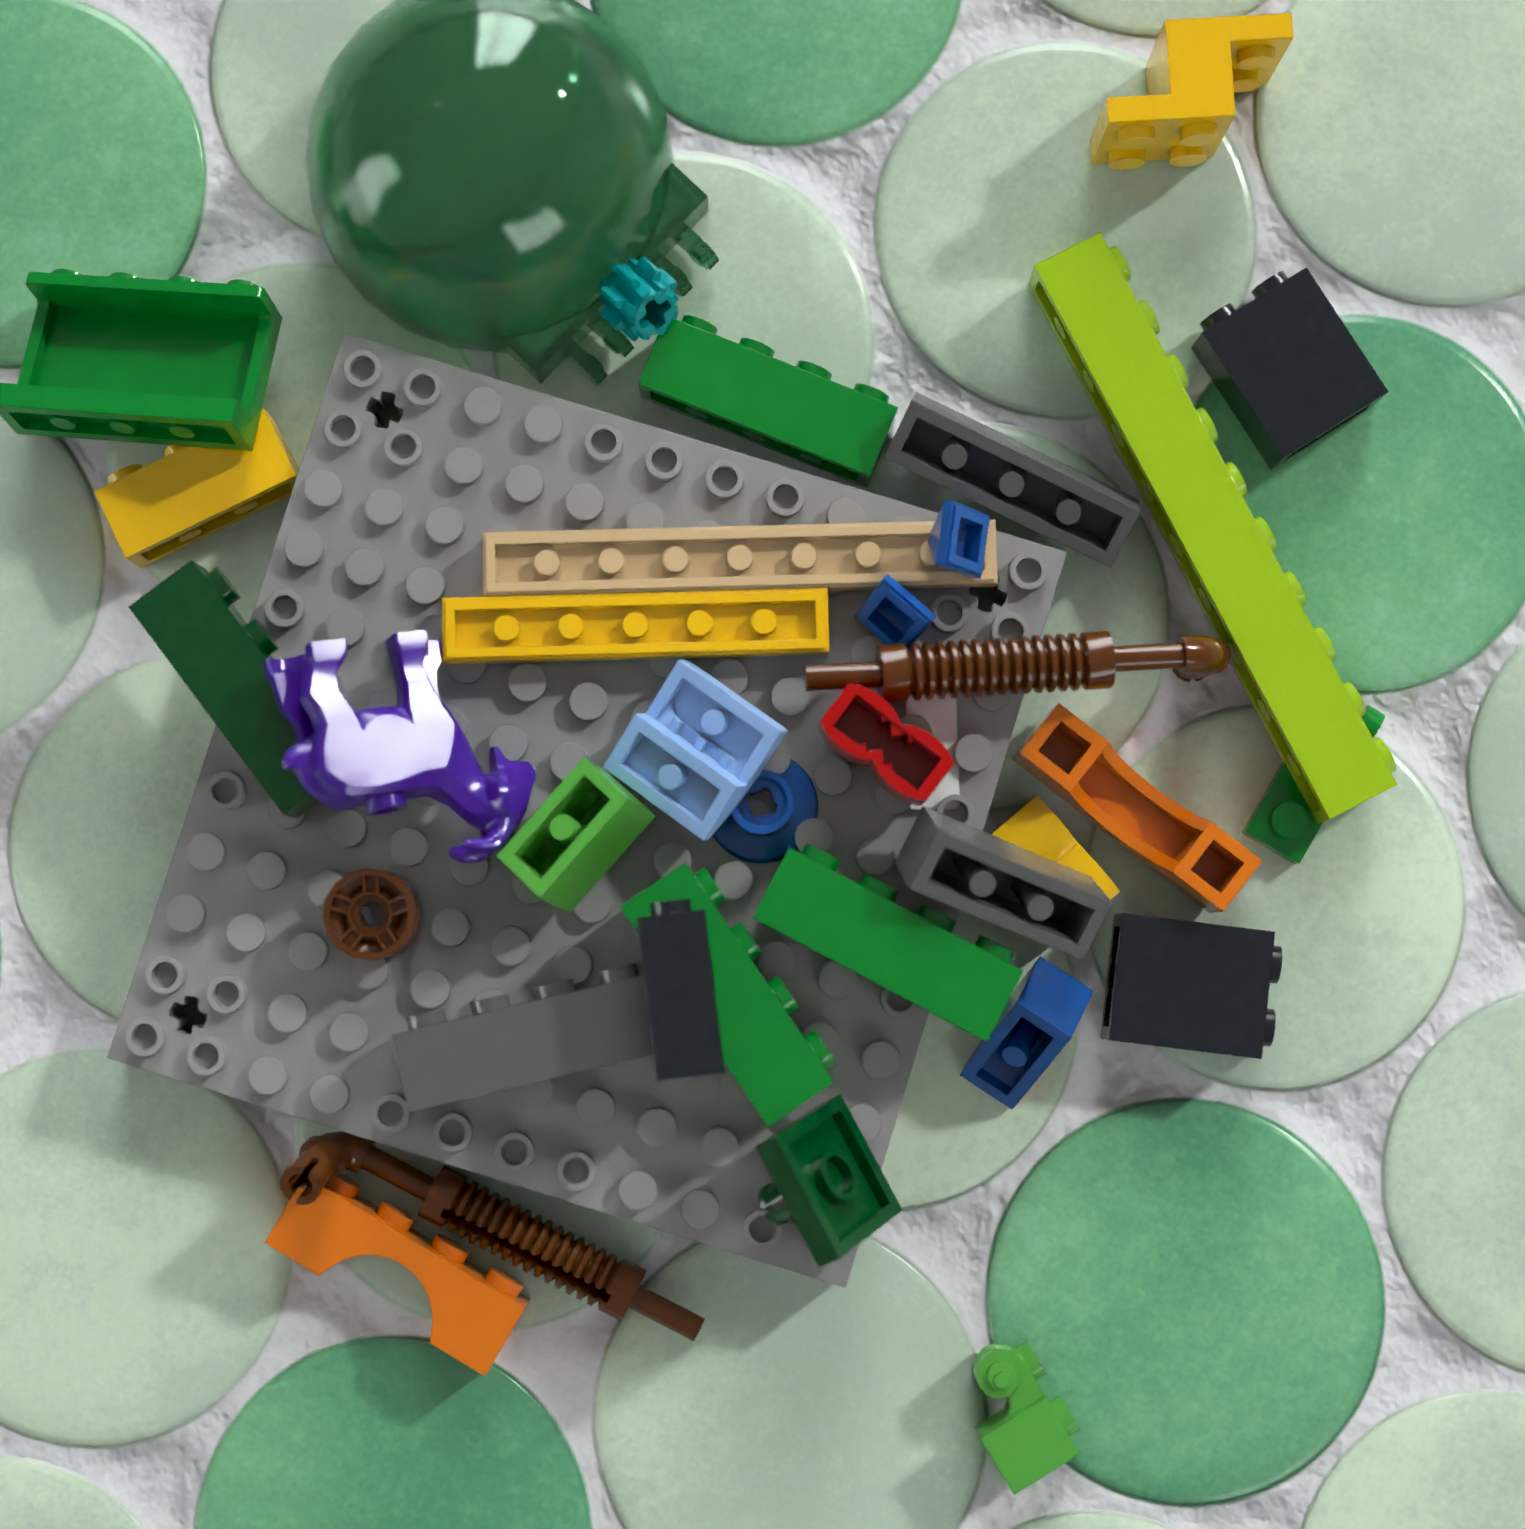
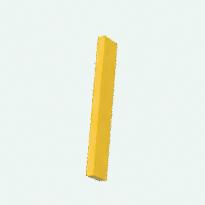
(635, 626)

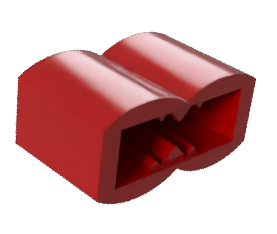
(870, 734)

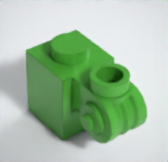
(1030, 1432)

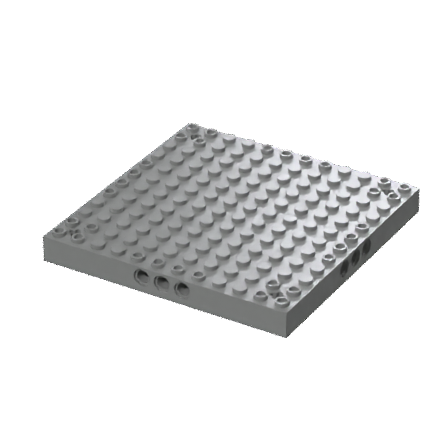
(368, 552)

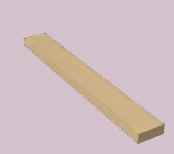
(720, 559)

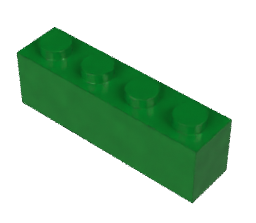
(768, 400)
(888, 943)
(759, 1038)

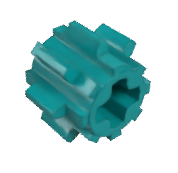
(639, 299)

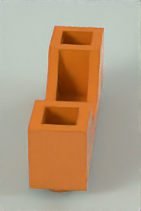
(1157, 830)
(468, 1306)

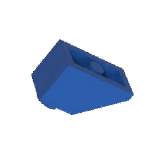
(1028, 1033)

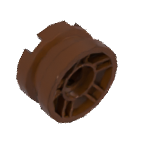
(350, 930)

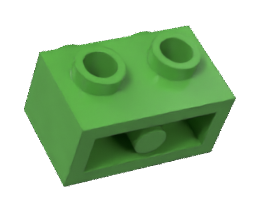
(575, 836)

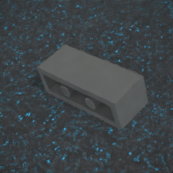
(1002, 883)

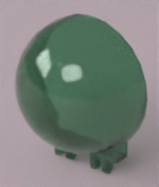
(494, 172)

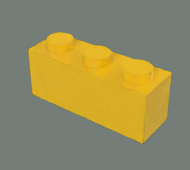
(195, 493)

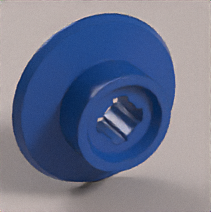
(772, 834)

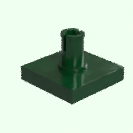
(826, 1181)

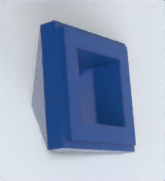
(959, 539)
(894, 614)

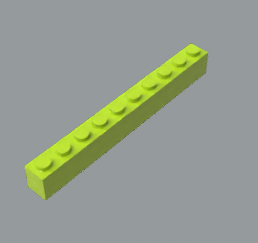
(1211, 529)

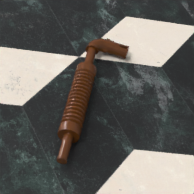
(1016, 665)
(496, 1225)

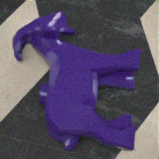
(397, 750)

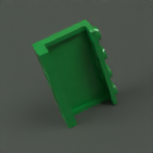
(144, 360)

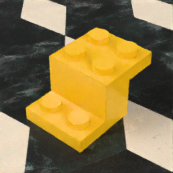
(1190, 90)

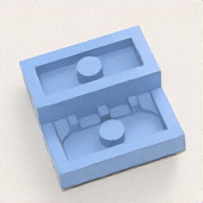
(695, 749)

